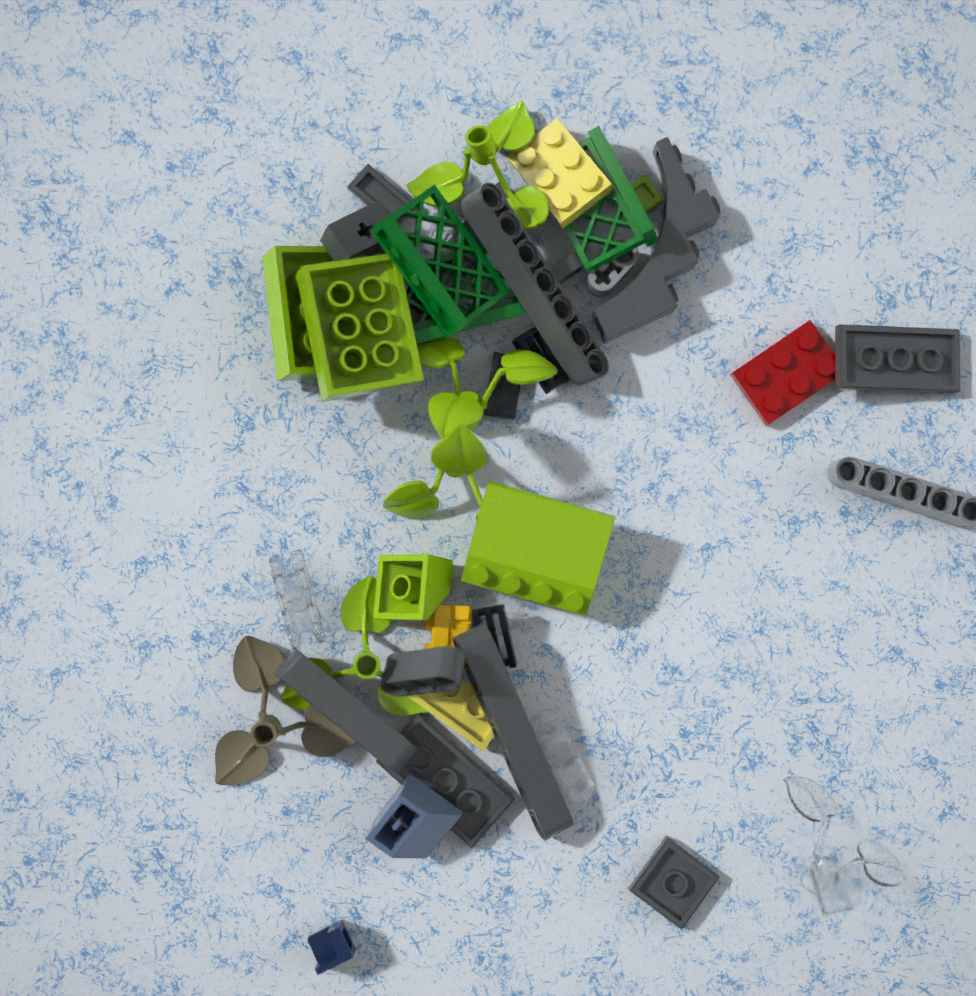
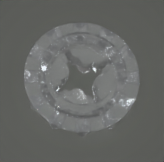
(514, 619)

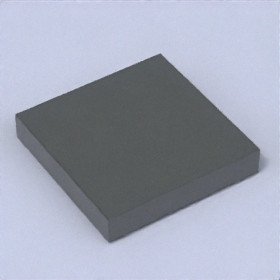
(673, 882)

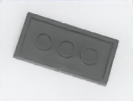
(897, 359)
(455, 778)

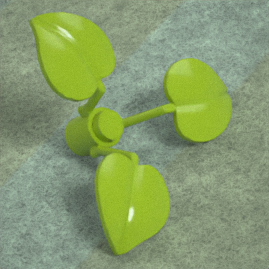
(509, 131)
(465, 407)
(454, 454)
(357, 615)

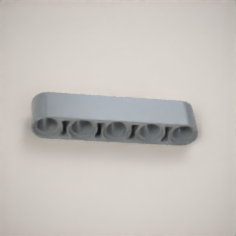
(890, 491)

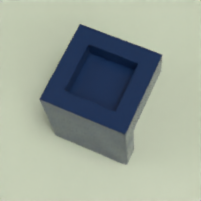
(331, 946)

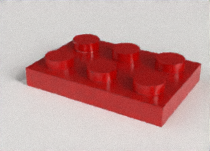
(787, 373)

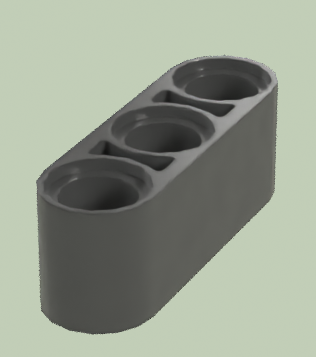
(423, 671)

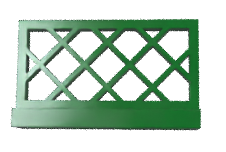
(628, 207)
(417, 270)
(499, 311)

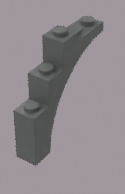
(683, 216)

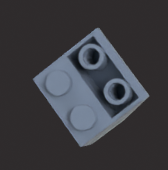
(412, 821)

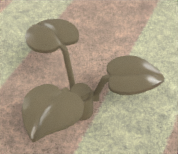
(245, 755)

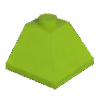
(411, 586)

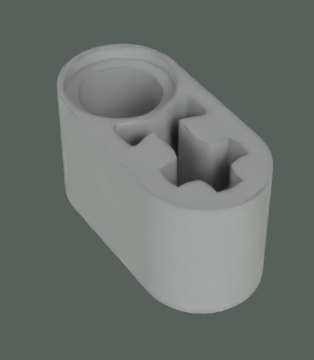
(618, 273)

